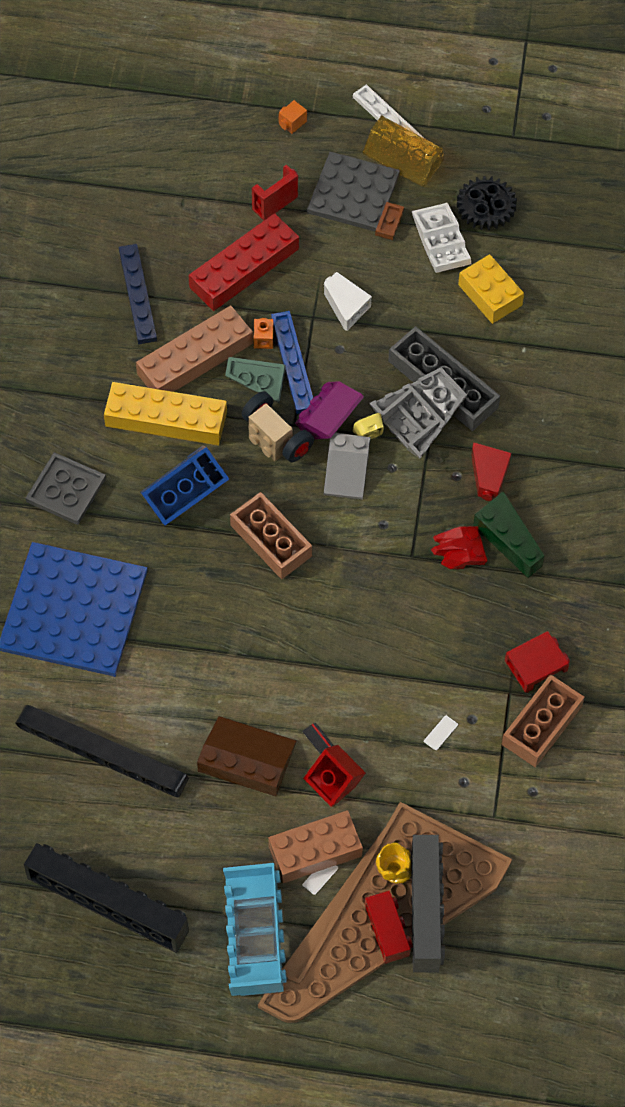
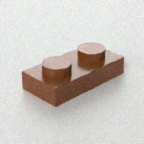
(389, 221)

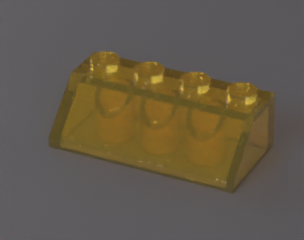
(403, 151)

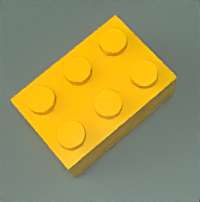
(491, 289)

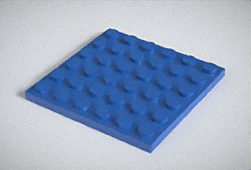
(73, 609)

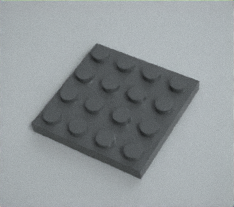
(353, 191)

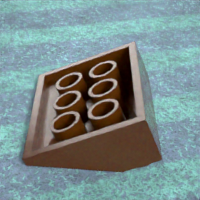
(246, 756)

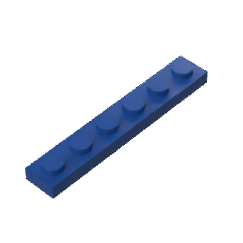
(293, 360)

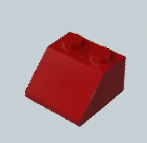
(334, 775)

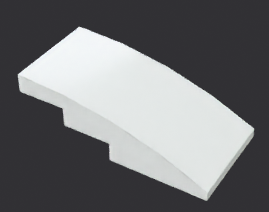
(441, 237)

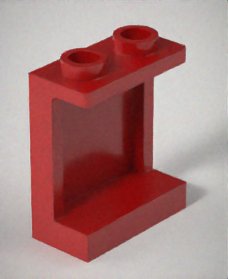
(277, 196)
(536, 660)

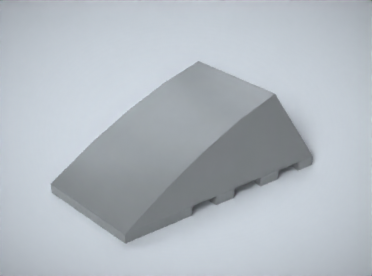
(420, 410)

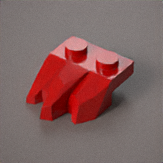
(460, 547)

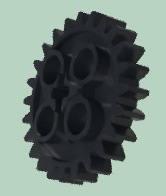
(500, 204)

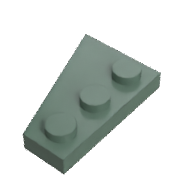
(257, 375)

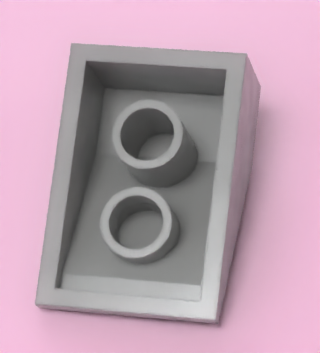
(347, 466)

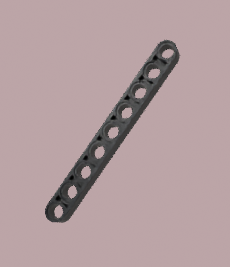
(102, 751)

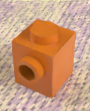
(292, 117)
(263, 333)

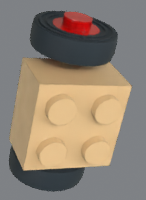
(272, 432)

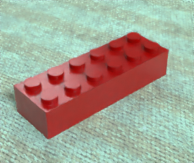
(244, 262)

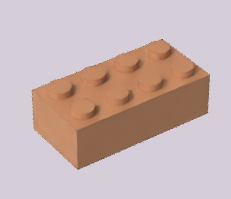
(271, 535)
(542, 720)
(315, 846)

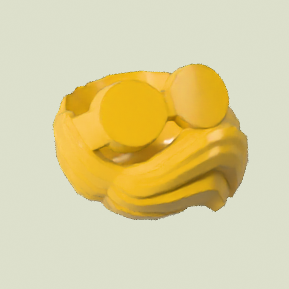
(394, 863)

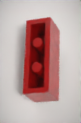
(388, 926)

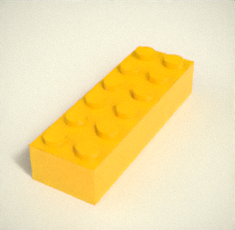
(165, 413)

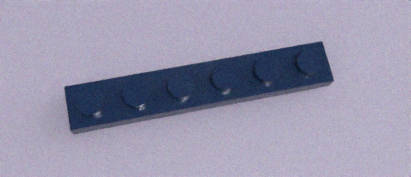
(137, 294)

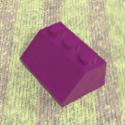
(329, 410)

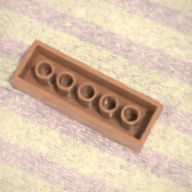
(195, 351)

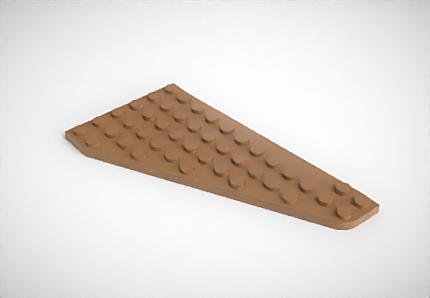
(342, 941)

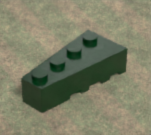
(508, 533)

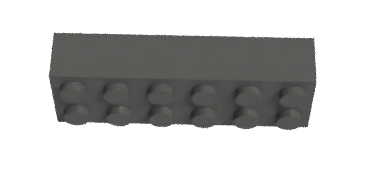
(419, 355)
(426, 907)

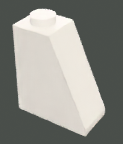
(346, 299)

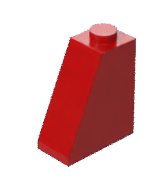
(489, 470)

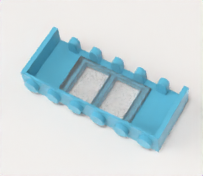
(254, 929)

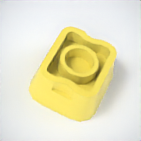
(369, 427)

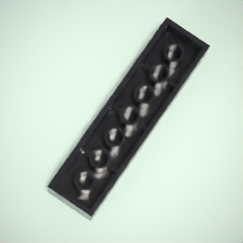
(107, 897)

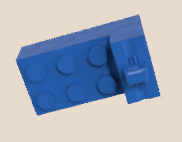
(184, 485)

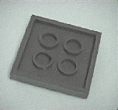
(66, 488)

